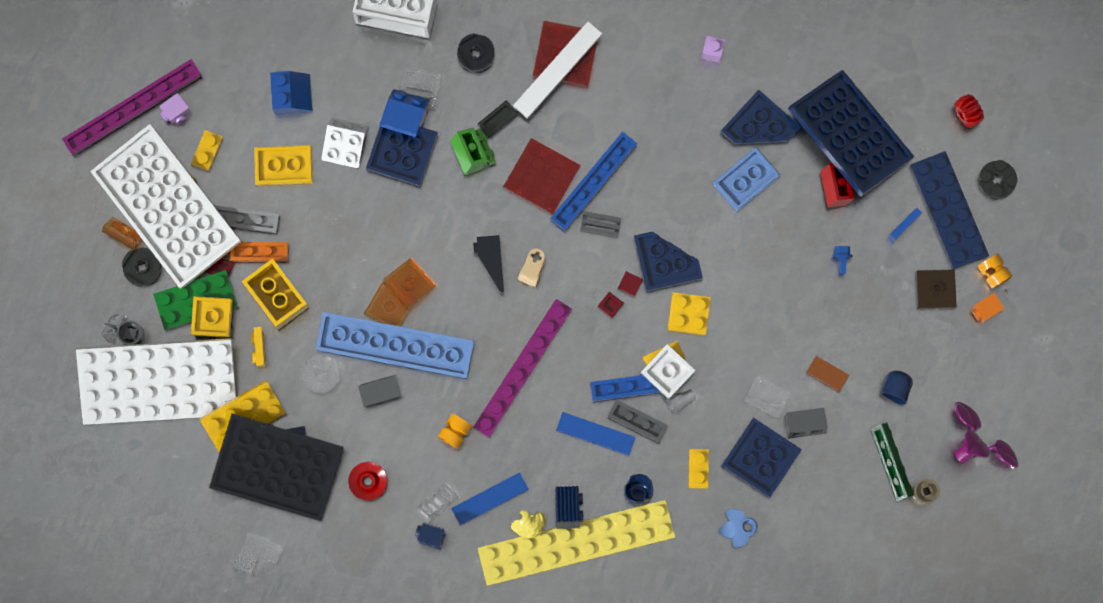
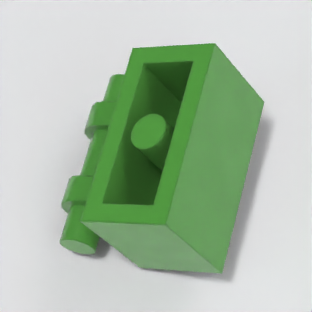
(472, 150)

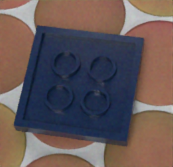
(402, 155)
(761, 457)

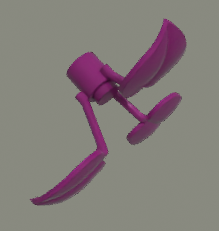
(973, 444)

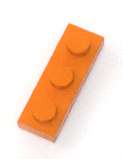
(260, 252)

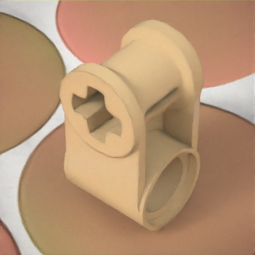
(532, 271)

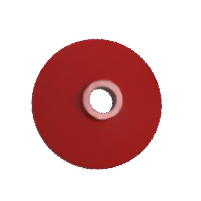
(357, 481)

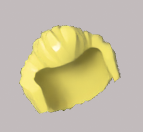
(529, 525)

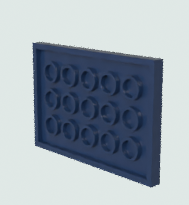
(851, 132)

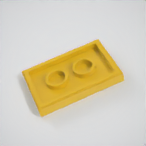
(283, 165)

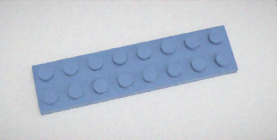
(395, 345)

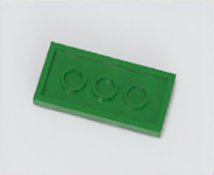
(176, 304)

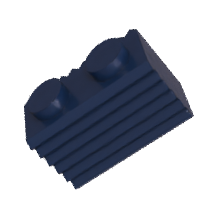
(567, 507)
(430, 535)

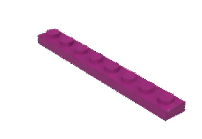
(131, 107)
(522, 368)

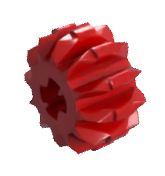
(969, 110)

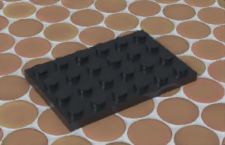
(276, 467)

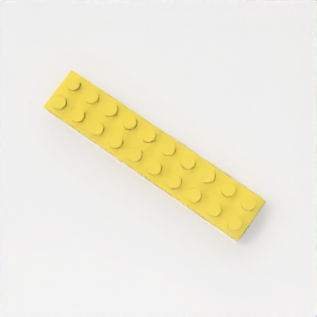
(566, 547)

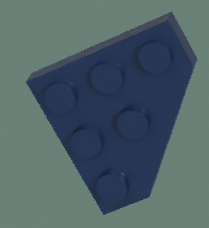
(760, 122)
(664, 263)

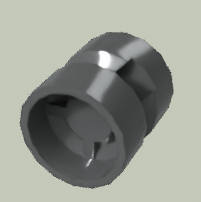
(130, 333)

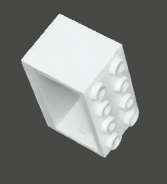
(401, 16)

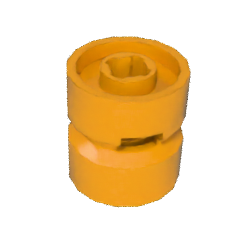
(995, 278)
(455, 431)

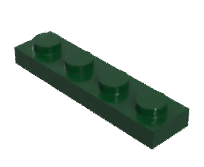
(892, 462)

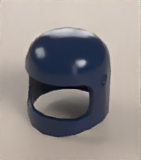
(897, 387)

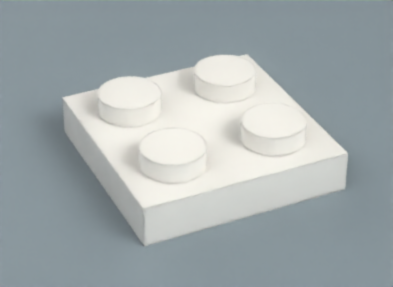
(667, 371)

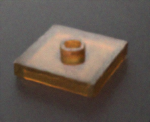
(409, 283)
(386, 308)

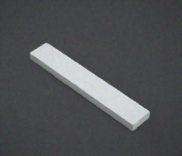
(557, 70)

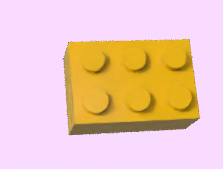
(275, 294)

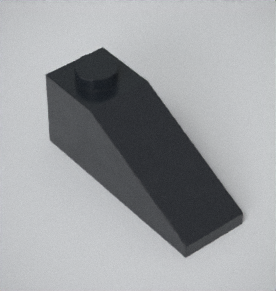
(489, 255)

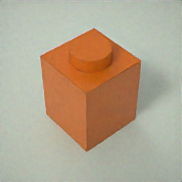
(987, 308)

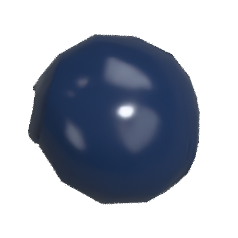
(639, 489)

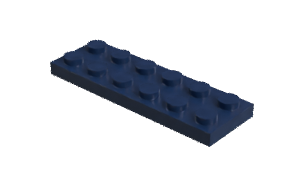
(949, 210)

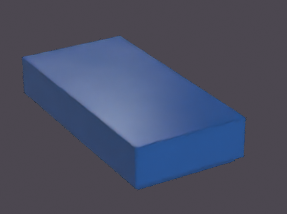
(905, 225)

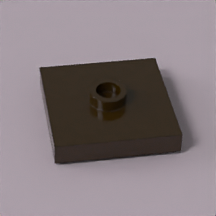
(936, 289)

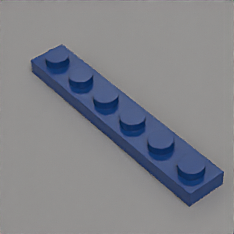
(593, 181)

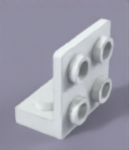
(344, 142)

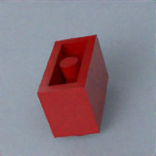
(836, 187)

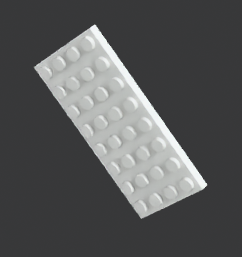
(165, 206)
(155, 380)

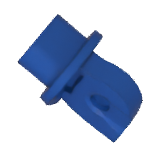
(842, 253)

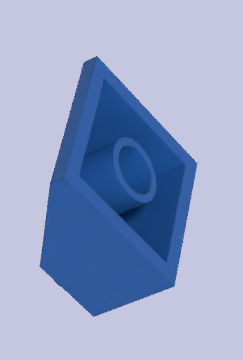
(291, 92)
(404, 113)

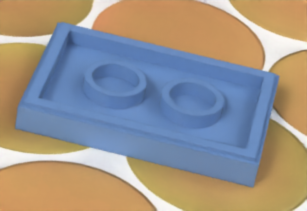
(746, 179)

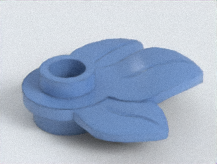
(735, 527)

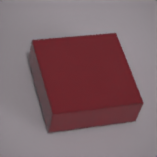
(630, 284)
(610, 305)

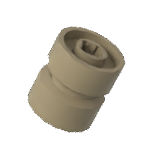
(925, 492)

